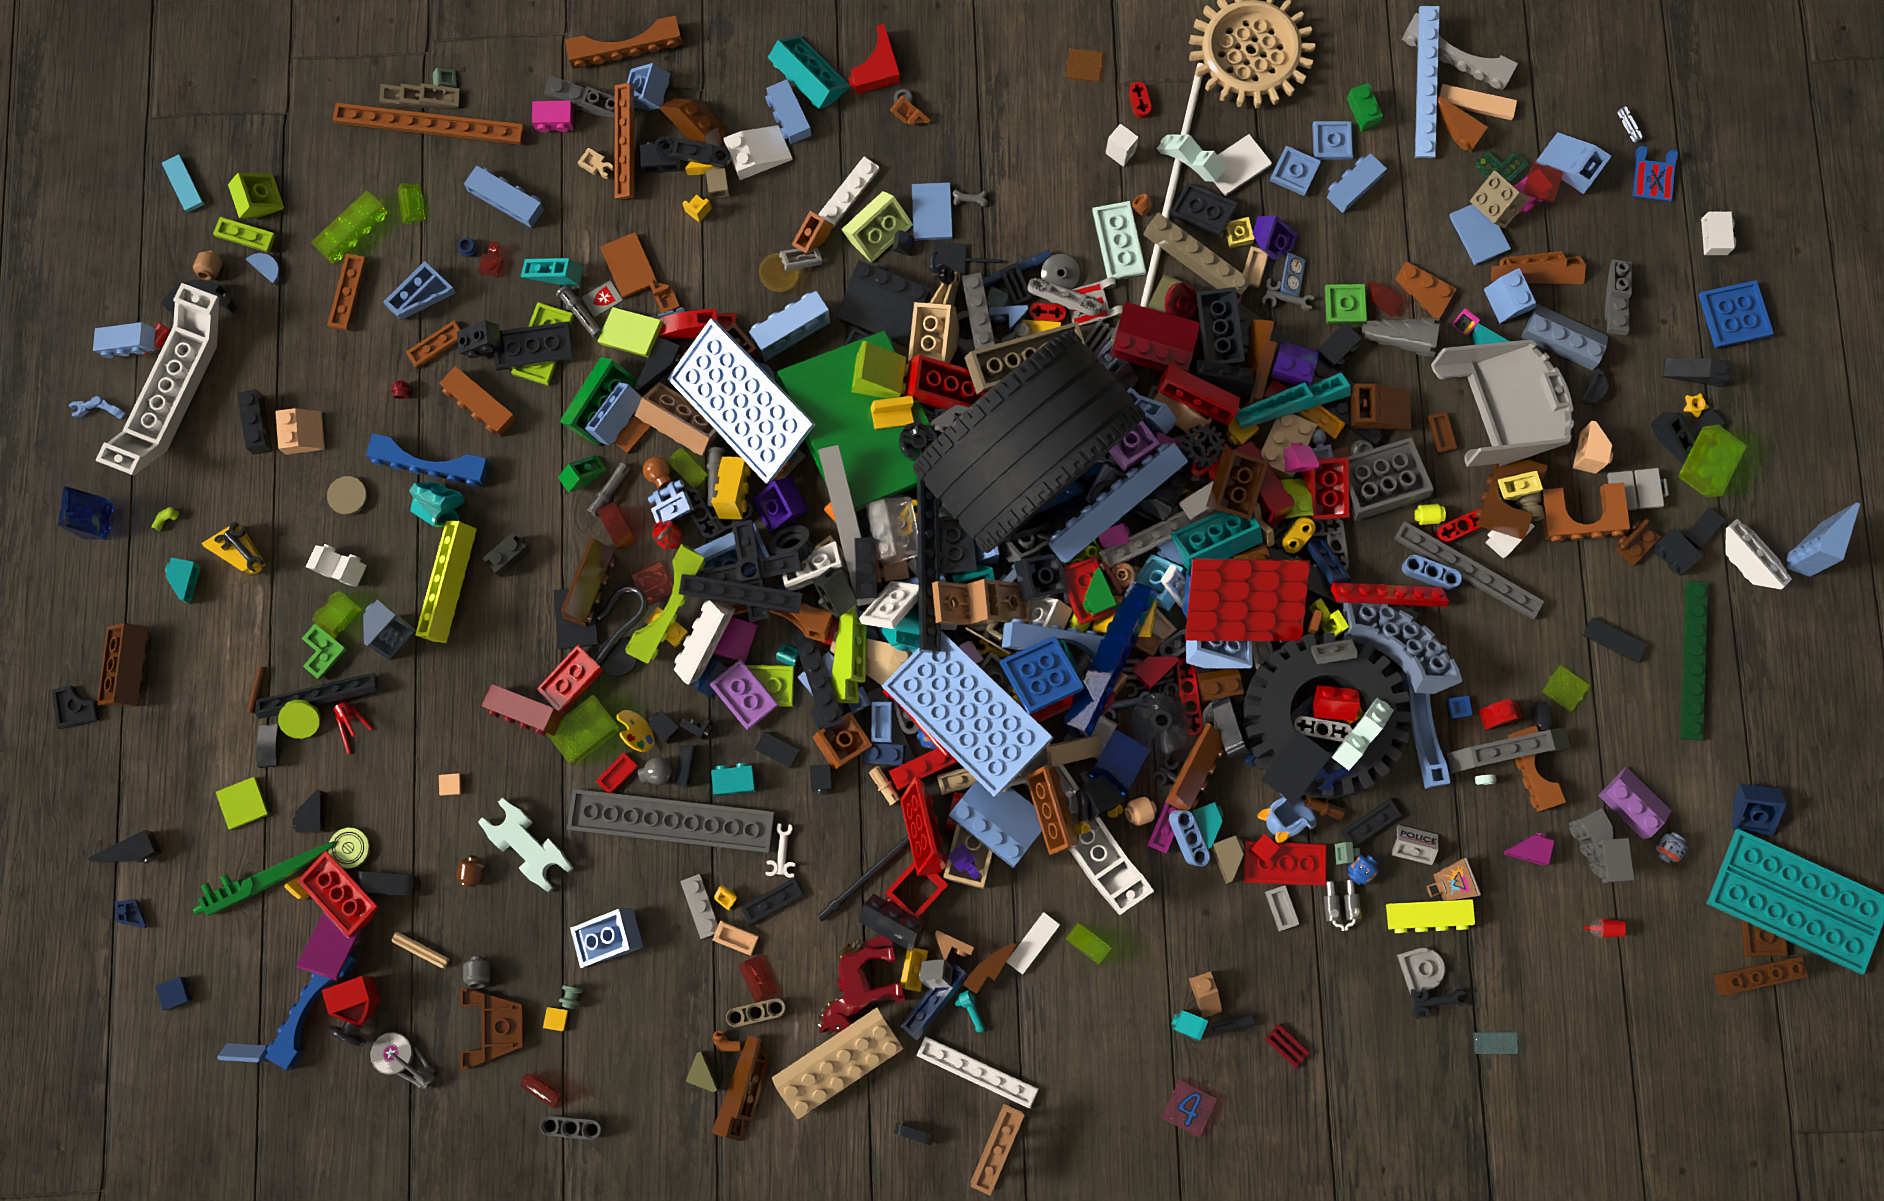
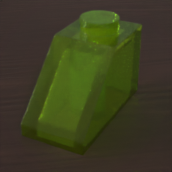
(1088, 943)

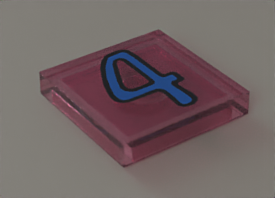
(1189, 1108)

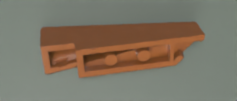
(1543, 268)

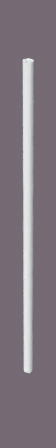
(1171, 189)

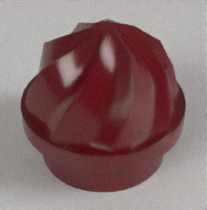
(400, 390)

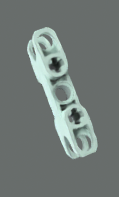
(536, 856)

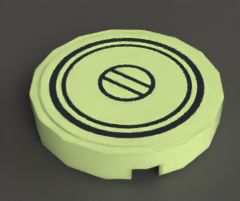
(350, 847)

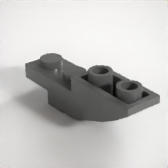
(582, 98)
(1617, 297)

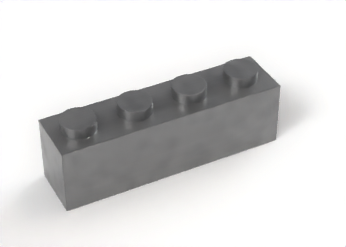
(978, 310)

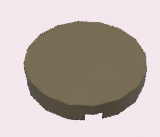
(347, 495)

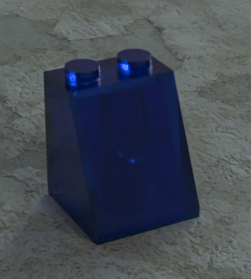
(1120, 761)

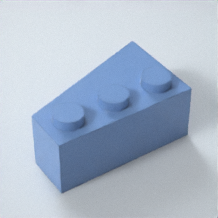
(418, 292)

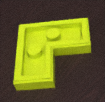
(1330, 622)

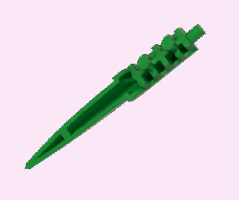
(241, 889)

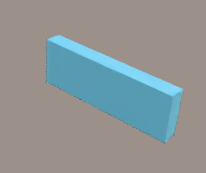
(182, 183)

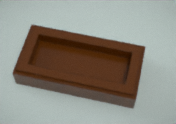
(1442, 432)

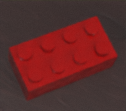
(939, 383)

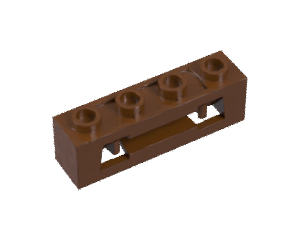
(1760, 975)

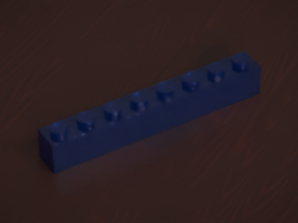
(1110, 659)

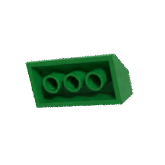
(593, 394)

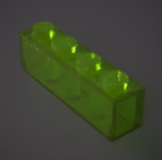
(349, 227)

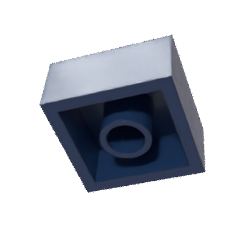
(173, 993)

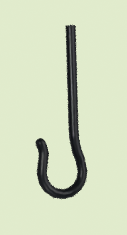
(628, 625)

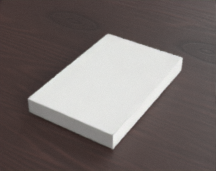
(1243, 163)
(891, 605)

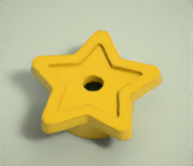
(1701, 405)

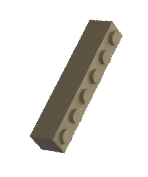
(1195, 255)

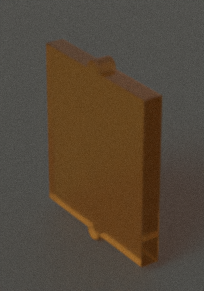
(1084, 65)

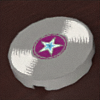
(382, 1051)

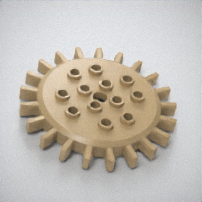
(1261, 18)

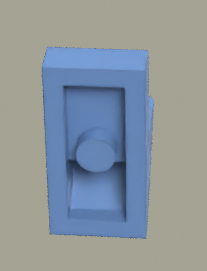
(1013, 314)

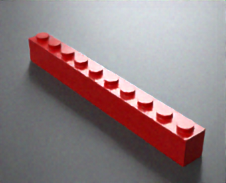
(935, 762)

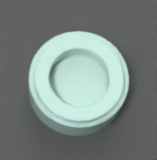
(1485, 779)

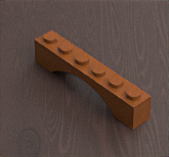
(660, 35)
(812, 621)

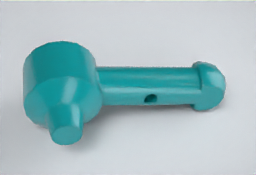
(967, 1001)

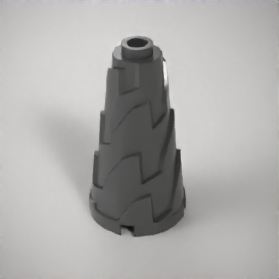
(1407, 334)

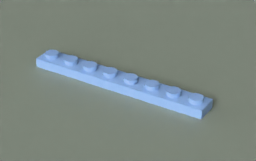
(1427, 82)

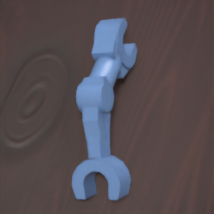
(83, 407)

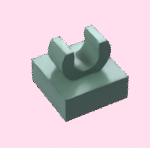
(1346, 853)

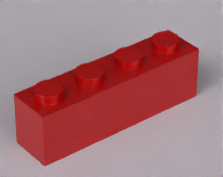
(1198, 394)

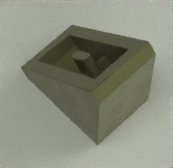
(701, 1074)

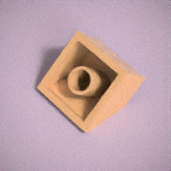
(299, 431)
(1592, 449)

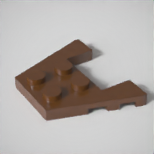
(500, 1027)

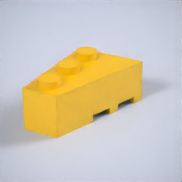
(731, 488)

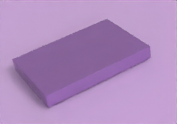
(744, 694)

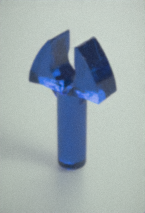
(1331, 777)

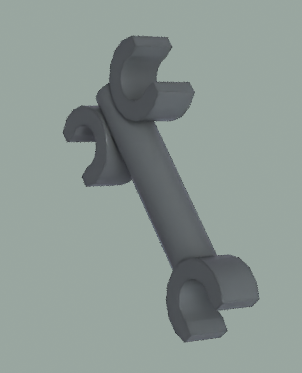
(1273, 294)

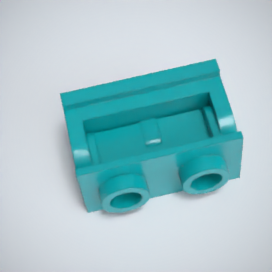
(733, 780)

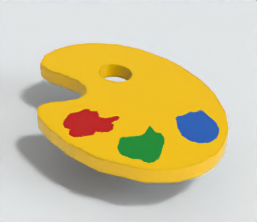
(638, 735)

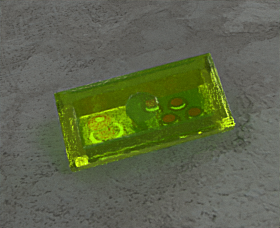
(410, 203)

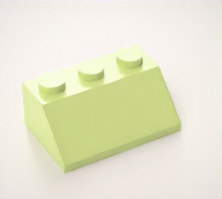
(876, 226)

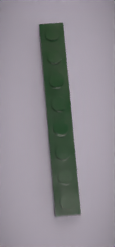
(1694, 661)

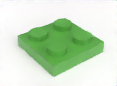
(1345, 304)

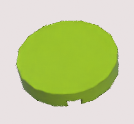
(299, 719)

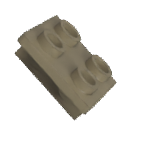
(1499, 200)

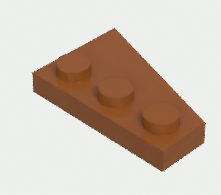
(1425, 288)

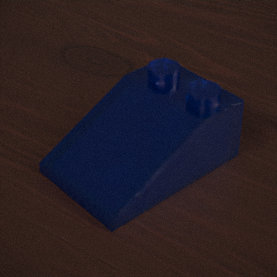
(85, 514)

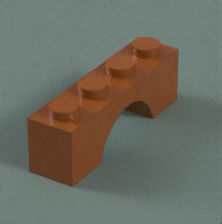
(1543, 793)

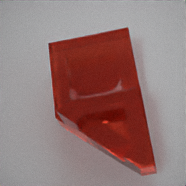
(1384, 298)

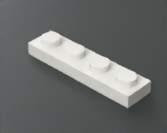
(849, 191)

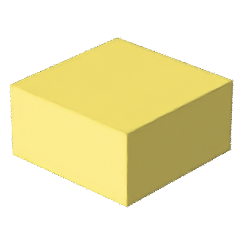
(1239, 233)

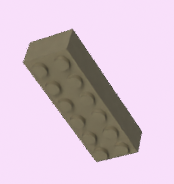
(994, 362)

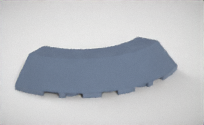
(1405, 643)

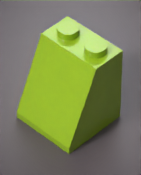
(879, 372)

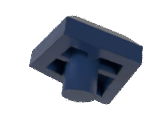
(129, 913)

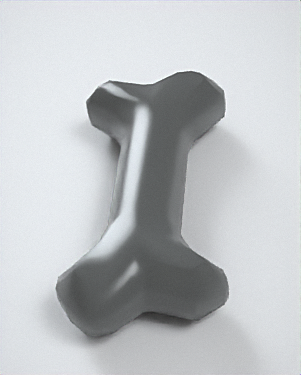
(960, 197)

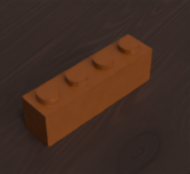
(478, 401)

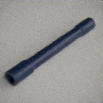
(1035, 261)

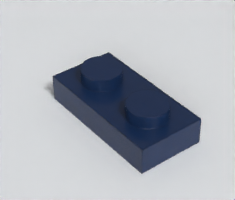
(885, 754)

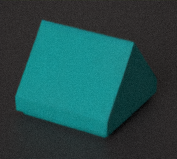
(787, 655)

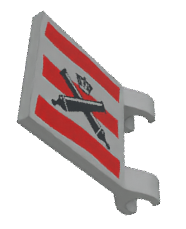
(1096, 292)

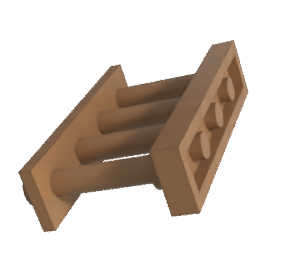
(997, 1149)

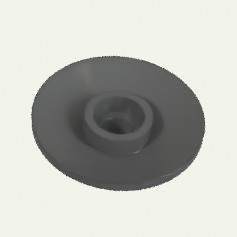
(1063, 262)

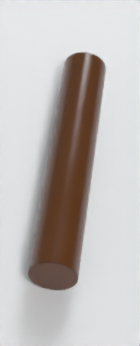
(256, 689)

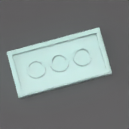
(1119, 240)

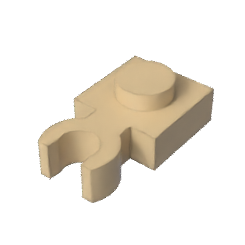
(594, 162)

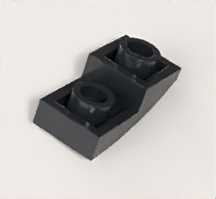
(267, 746)

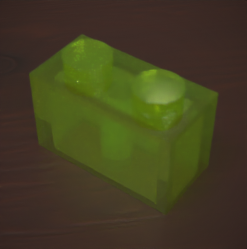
(336, 613)

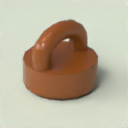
(1142, 204)

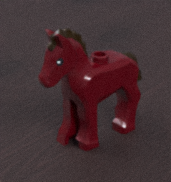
(855, 984)

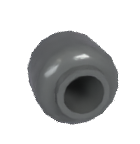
(476, 972)

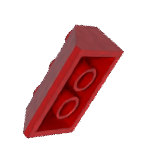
(1329, 488)

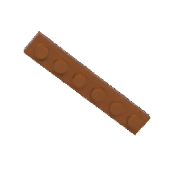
(624, 141)

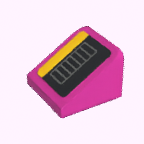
(1466, 322)

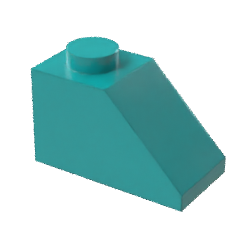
(182, 577)
(1208, 821)
(1189, 1024)

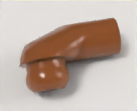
(724, 1044)

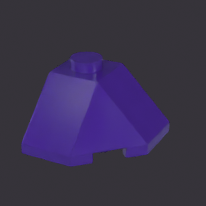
(1274, 236)

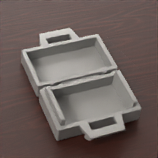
(1642, 488)

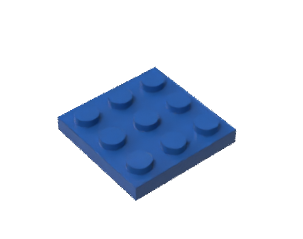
(1735, 314)
(1041, 675)

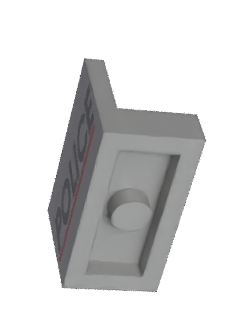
(1415, 845)

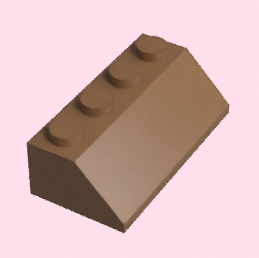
(676, 418)

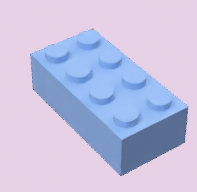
(790, 325)

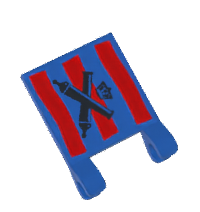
(1653, 178)

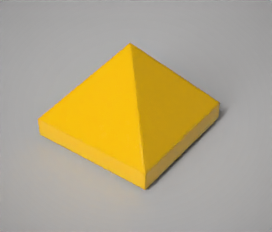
(725, 897)

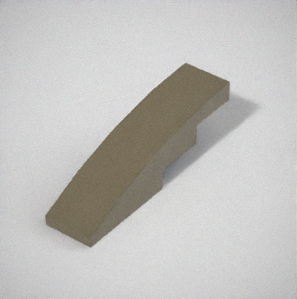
(419, 96)

